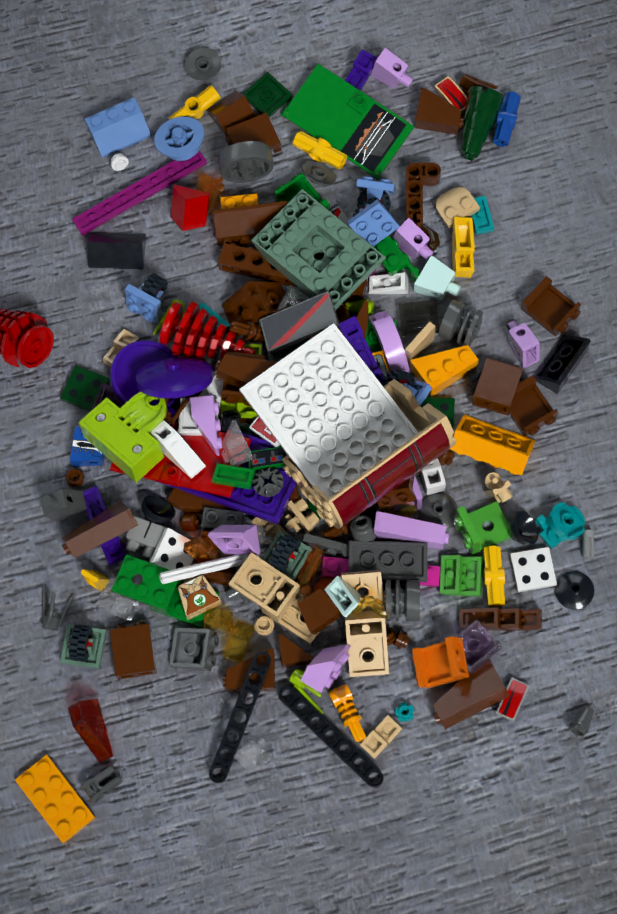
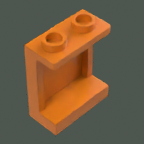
(440, 663)

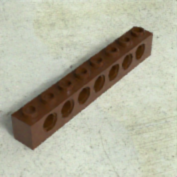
(228, 263)

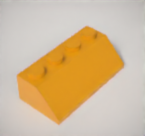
(492, 445)

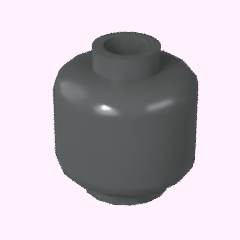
(363, 529)

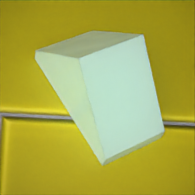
(343, 595)

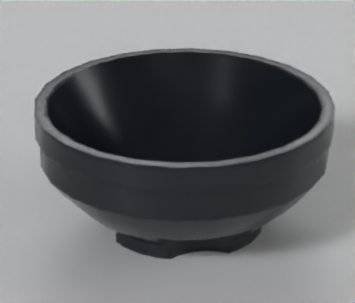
(157, 510)
(523, 528)

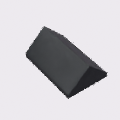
(116, 250)
(562, 362)

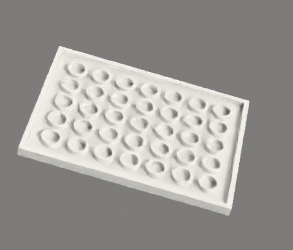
(328, 411)

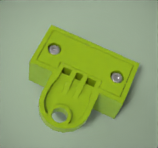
(124, 433)

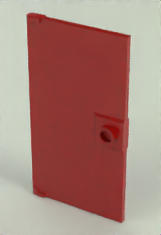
(169, 473)

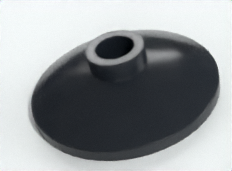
(569, 598)

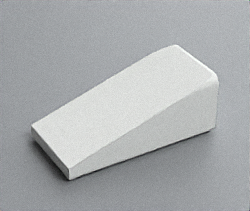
(389, 284)

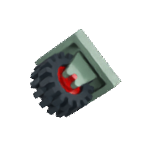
(287, 554)
(83, 646)

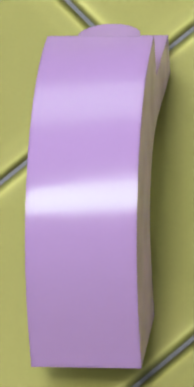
(389, 341)

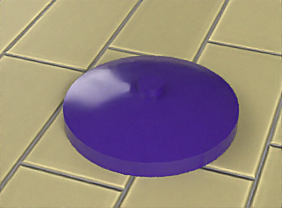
(129, 362)
(174, 377)

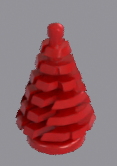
(197, 333)
(24, 337)

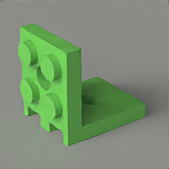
(474, 535)

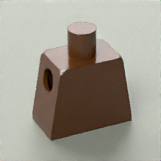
(317, 609)

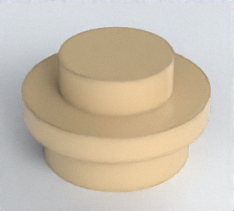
(264, 625)

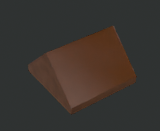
(231, 111)

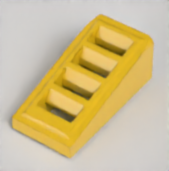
(95, 578)

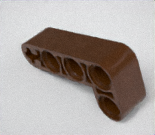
(417, 182)

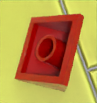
(189, 207)

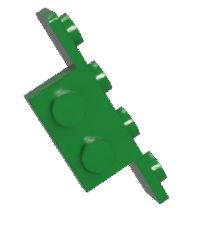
(395, 259)

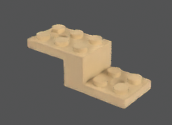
(275, 595)
(366, 630)

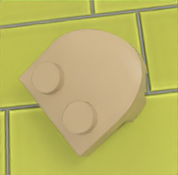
(456, 203)

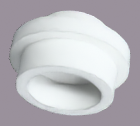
(119, 162)

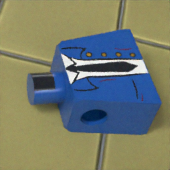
(83, 452)

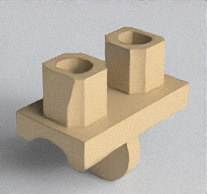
(497, 487)
(306, 522)

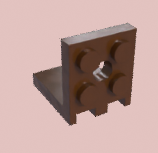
(255, 301)

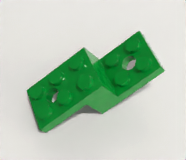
(160, 597)

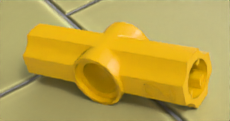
(202, 101)
(319, 150)
(494, 576)

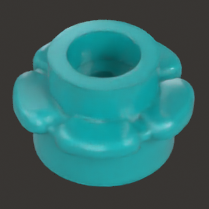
(404, 717)

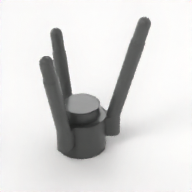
(49, 619)

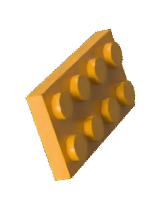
(55, 799)

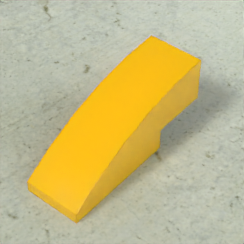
(463, 247)

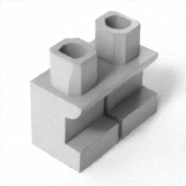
(144, 535)

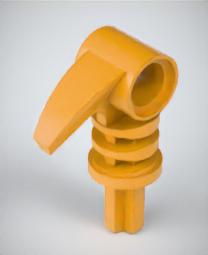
(341, 698)

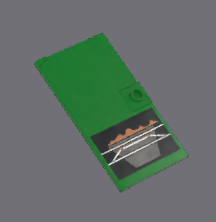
(348, 120)

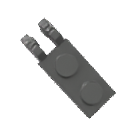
(329, 546)

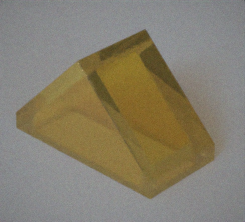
(238, 641)

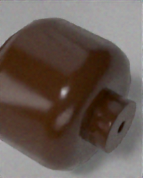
(446, 458)
(190, 522)

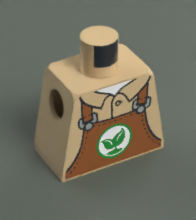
(197, 596)

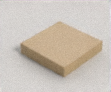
(420, 342)

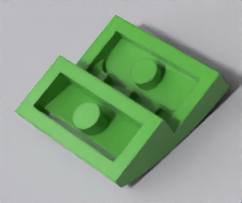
(461, 575)

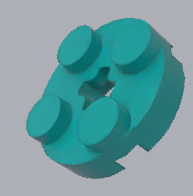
(563, 530)

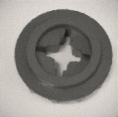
(269, 489)

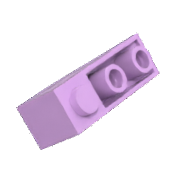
(204, 417)

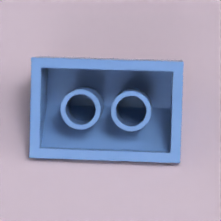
(118, 127)

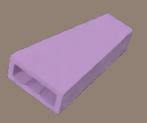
(404, 529)

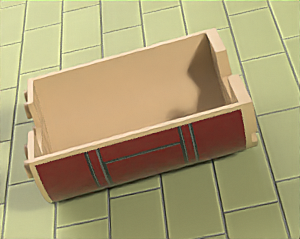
(432, 441)

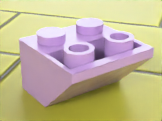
(326, 667)

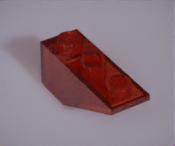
(90, 725)

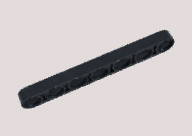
(225, 743)
(335, 745)

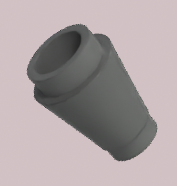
(581, 722)

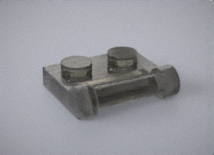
(417, 312)

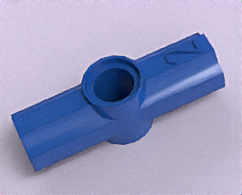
(506, 119)

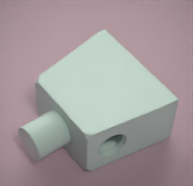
(436, 280)

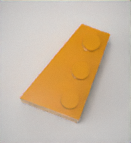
(444, 367)

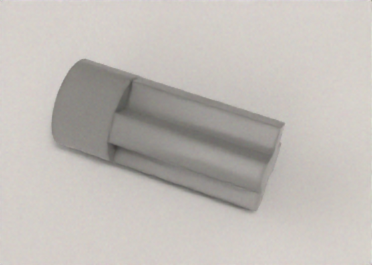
(588, 544)

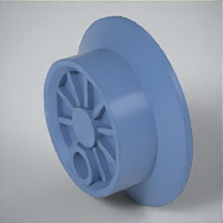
(179, 138)

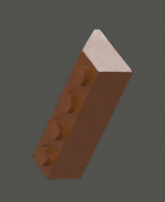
(244, 222)

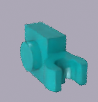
(547, 533)

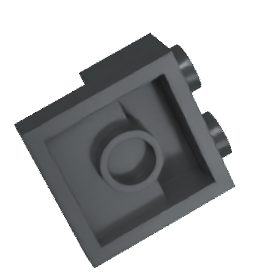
(194, 649)

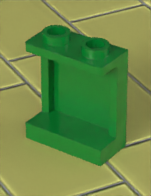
(292, 188)

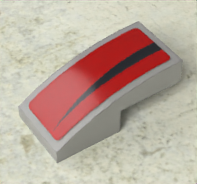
(511, 705)

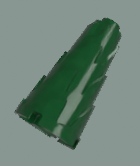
(478, 118)

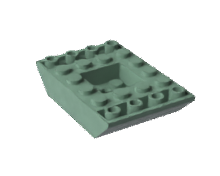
(308, 229)

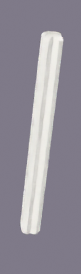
(205, 567)

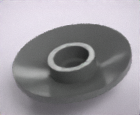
(203, 57)
(319, 173)
(441, 500)

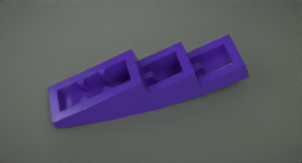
(95, 505)

